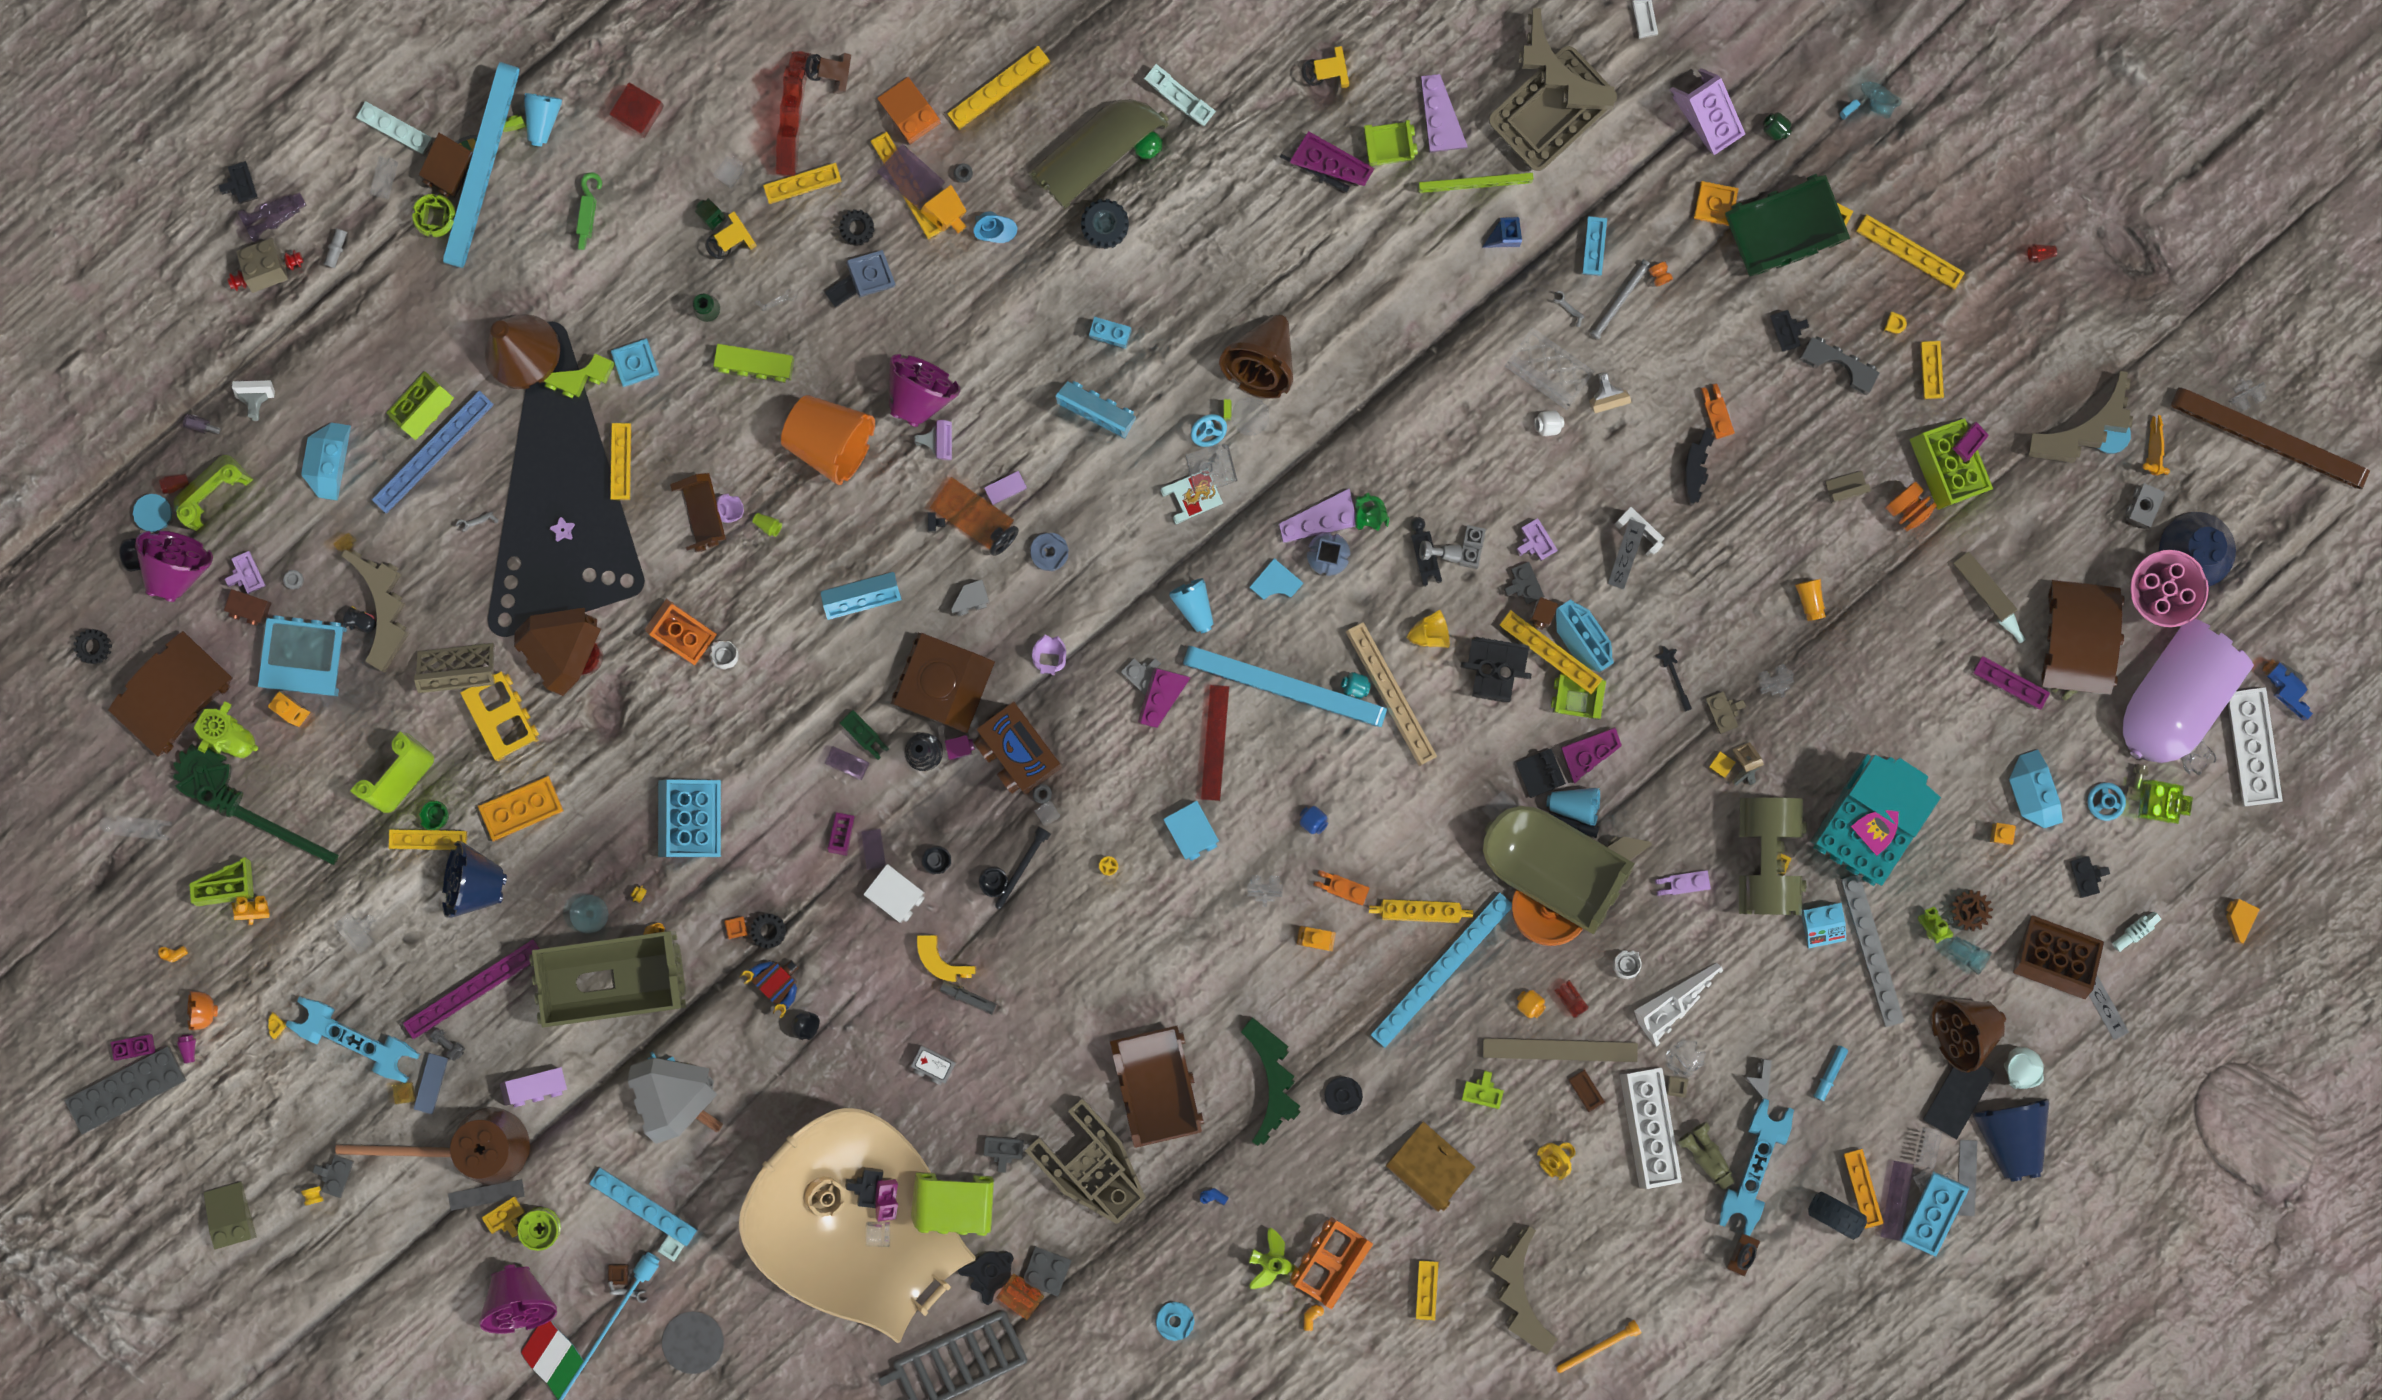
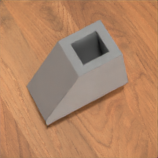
(970, 597)

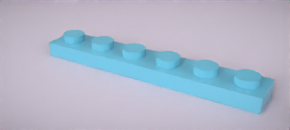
(643, 1206)

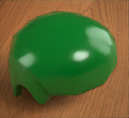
(1148, 146)
(434, 815)

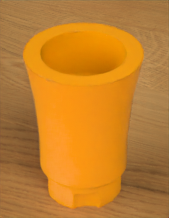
(1811, 599)

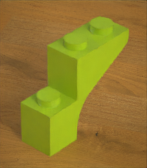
(574, 381)

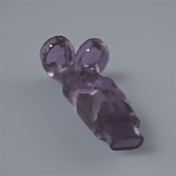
(276, 213)

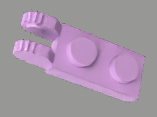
(1685, 883)

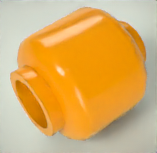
(1531, 1004)

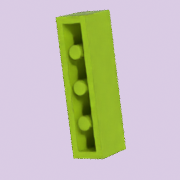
(753, 362)

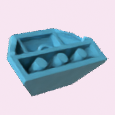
(326, 459)
(1584, 636)
(2035, 790)

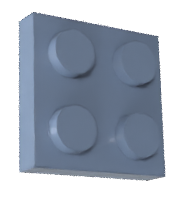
(870, 273)

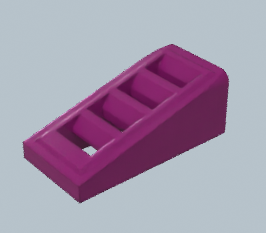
(836, 849)

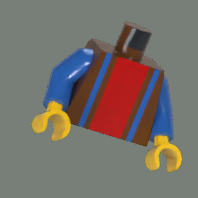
(775, 982)

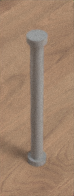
(1620, 300)

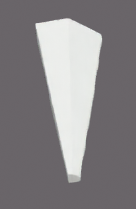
(1663, 1011)

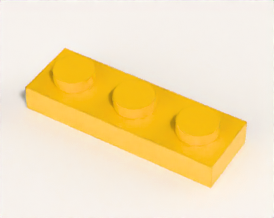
(1932, 370)
(1426, 1290)

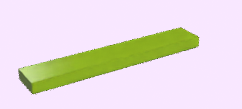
(1477, 182)

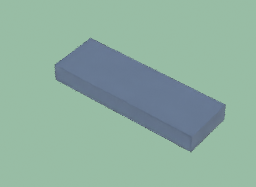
(431, 1083)

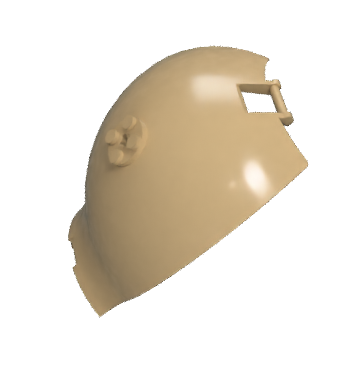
(819, 1243)

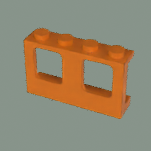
(1340, 1268)

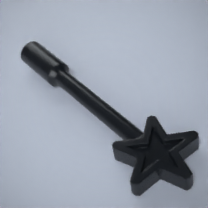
(1668, 659)

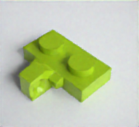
(1483, 1092)

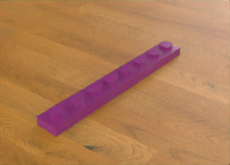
(470, 990)

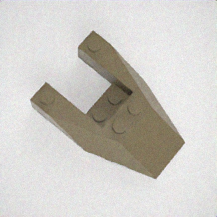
(1099, 1174)

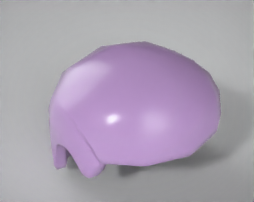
(729, 508)

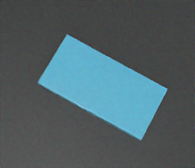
(1934, 1213)

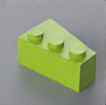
(224, 885)

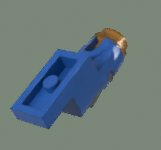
(2290, 687)

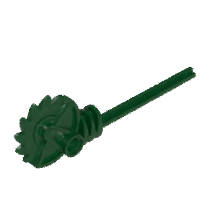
(206, 773)

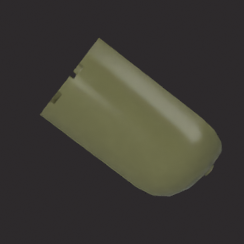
(1095, 148)
(1555, 864)

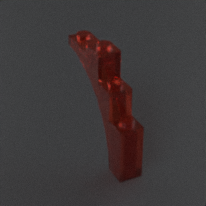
(790, 114)

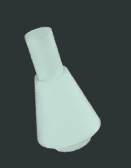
(2011, 625)

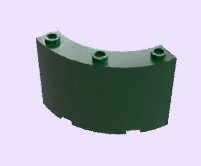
(1787, 225)

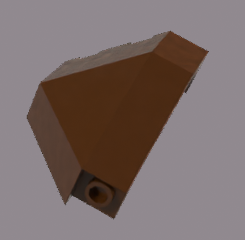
(558, 646)

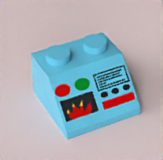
(1824, 925)

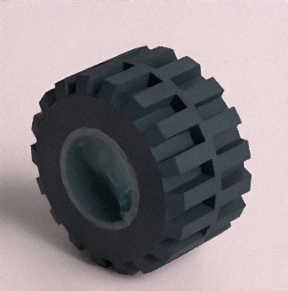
(1104, 223)

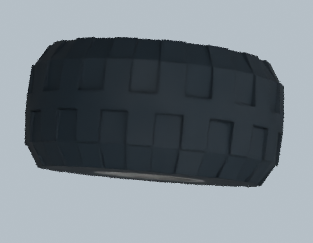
(1837, 1215)

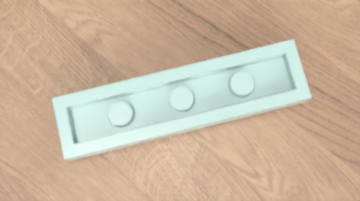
(394, 128)

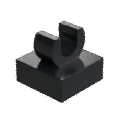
(934, 522)

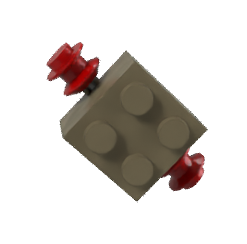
(263, 266)

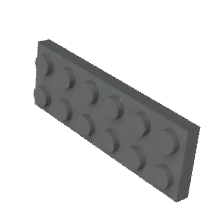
(125, 1090)

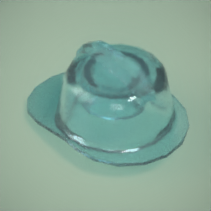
(1881, 99)

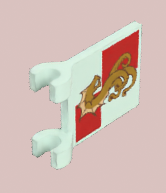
(1191, 502)

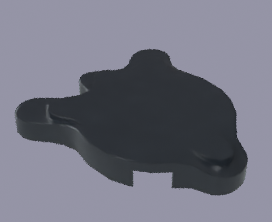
(989, 1273)

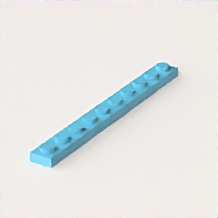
(1442, 970)

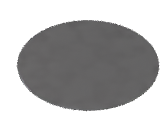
(692, 1342)

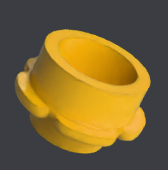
(638, 893)

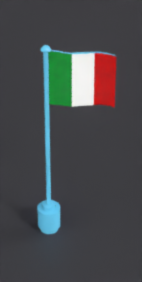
(556, 1357)

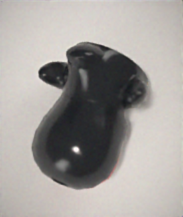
(362, 620)

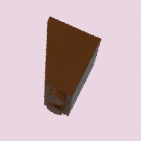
(446, 166)

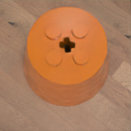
(828, 436)

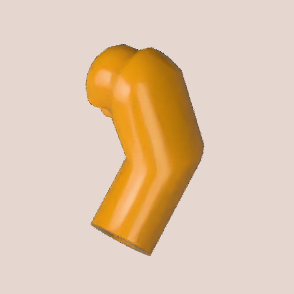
(654, 928)
(172, 955)

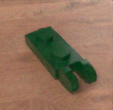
(863, 733)

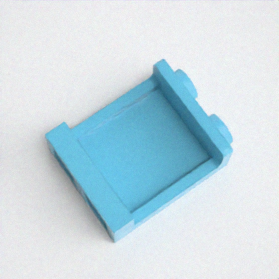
(1191, 831)

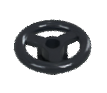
(1003, 539)

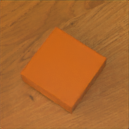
(736, 927)

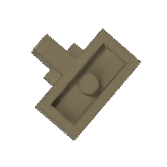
(1724, 711)

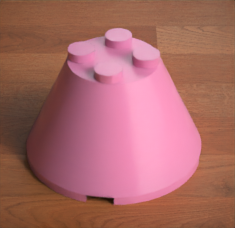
(2169, 588)

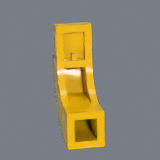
(931, 959)

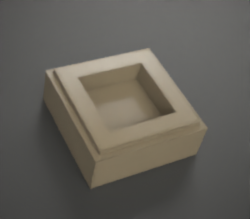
(1677, 1086)

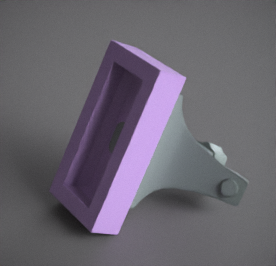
(938, 440)

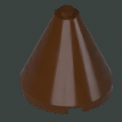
(521, 351)
(1261, 359)

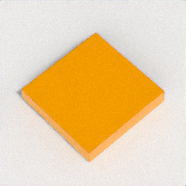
(1714, 202)

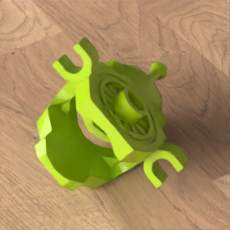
(224, 734)

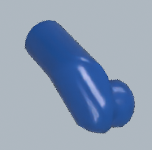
(1213, 1194)

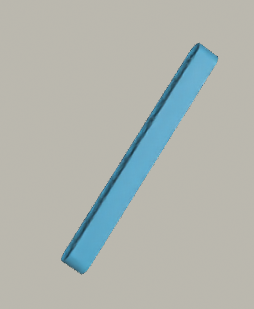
(481, 165)
(1285, 686)

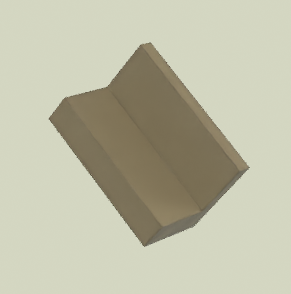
(1847, 487)

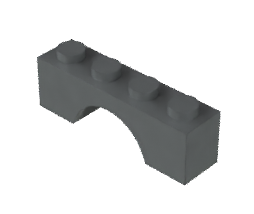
(1861, 375)

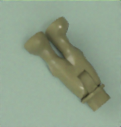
(1709, 1159)

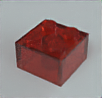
(636, 110)

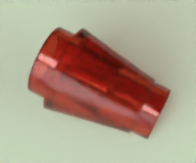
(2038, 253)
(173, 483)

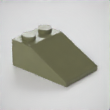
(228, 1216)

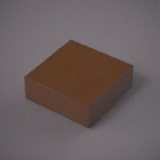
(618, 1274)

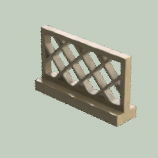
(455, 678)

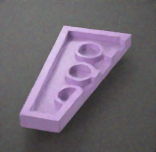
(1441, 122)
(1328, 516)

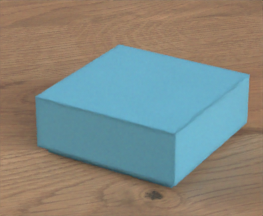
(1849, 109)

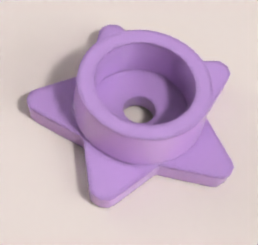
(566, 533)

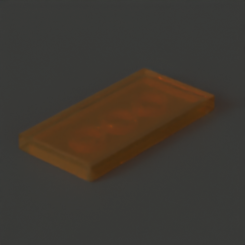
(970, 512)

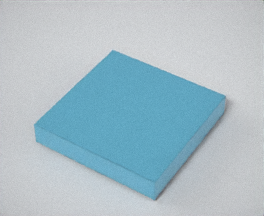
(635, 362)

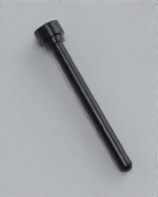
(1040, 836)

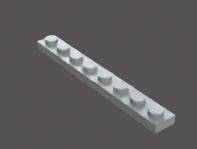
(1872, 950)

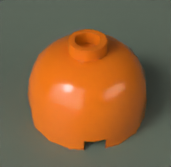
(200, 1010)

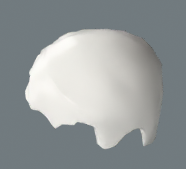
(724, 654)
(1627, 964)

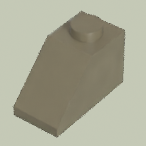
(1628, 846)

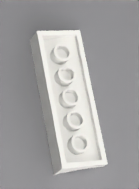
(1650, 1128)

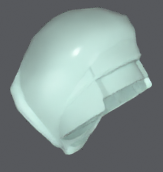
(2024, 1068)

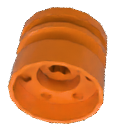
(1911, 506)

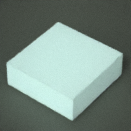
(671, 1248)

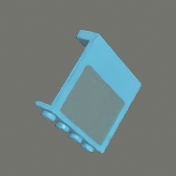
(301, 656)

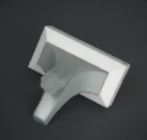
(253, 395)

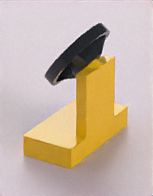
(1327, 69)
(729, 237)

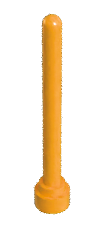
(1631, 1329)

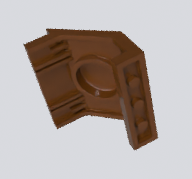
(942, 682)

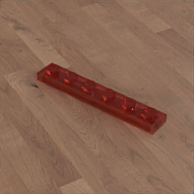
(1215, 742)

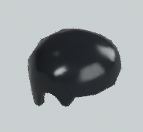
(936, 859)
(993, 881)
(805, 1025)

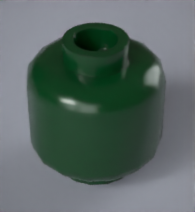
(1777, 126)

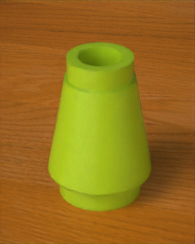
(769, 525)

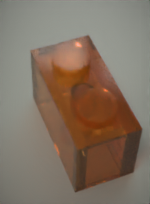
(1020, 1296)

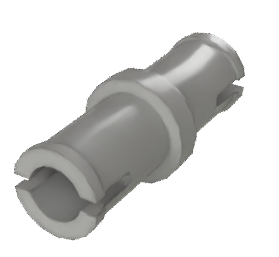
(335, 248)

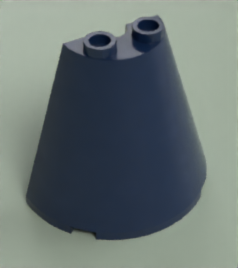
(2016, 1138)

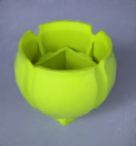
(421, 214)

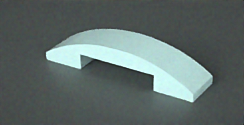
(1179, 96)

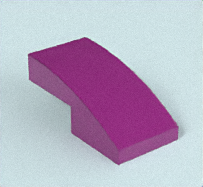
(886, 1200)

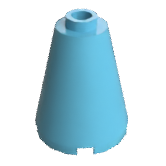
(540, 116)
(1194, 604)
(1576, 804)

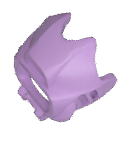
(1049, 646)

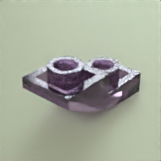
(846, 763)

